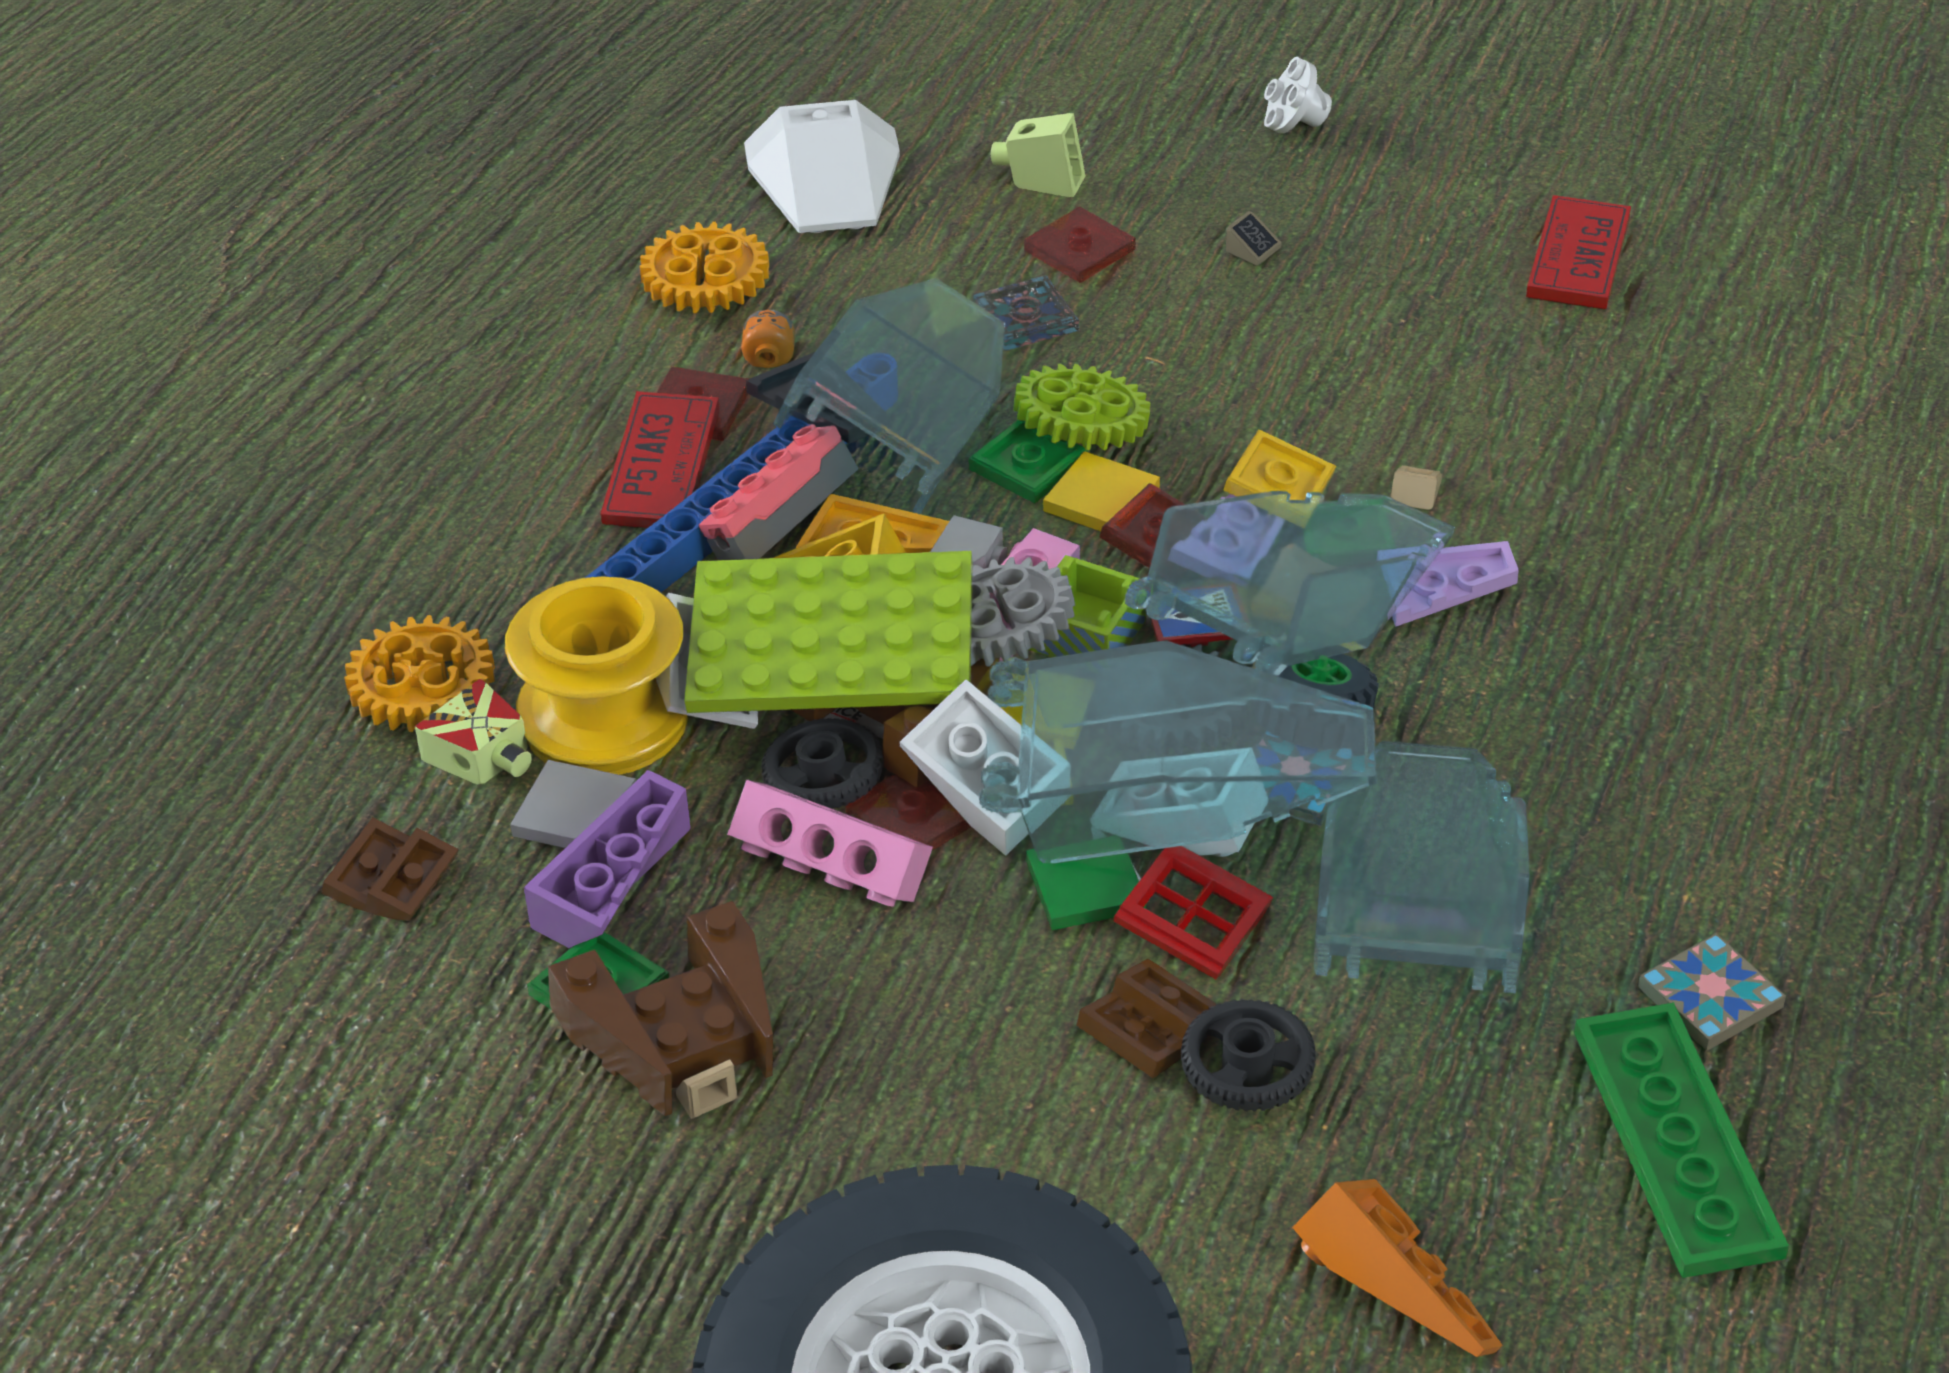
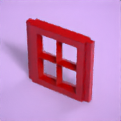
(1173, 937)

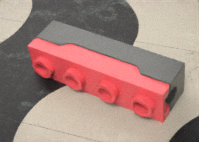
(779, 494)

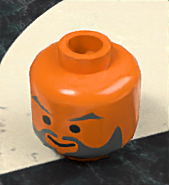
(769, 336)

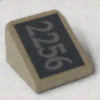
(1251, 239)

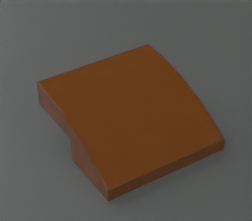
(389, 871)
(1144, 1016)

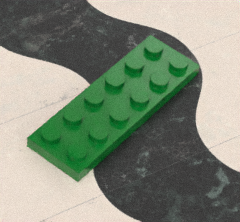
(1680, 1141)

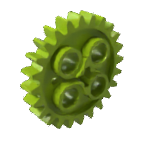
(1081, 406)

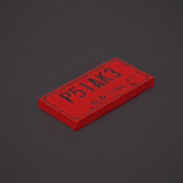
(1578, 252)
(659, 457)

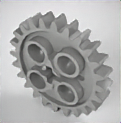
(1030, 599)

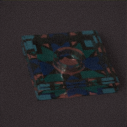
(1030, 311)

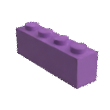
(593, 874)

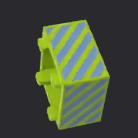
(1099, 610)

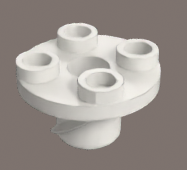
(1296, 98)

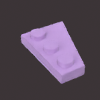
(1457, 577)

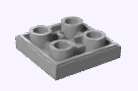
(566, 802)

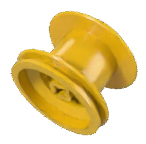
(592, 673)

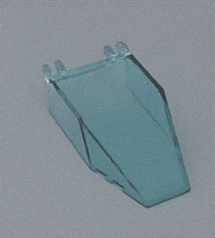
(911, 372)
(1289, 572)
(1166, 749)
(1426, 866)

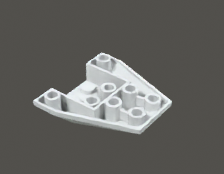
(825, 164)

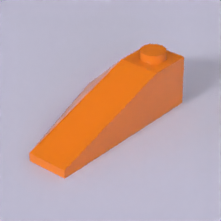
(1370, 1243)

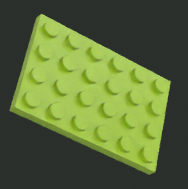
(829, 631)

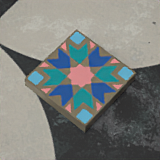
(1712, 991)

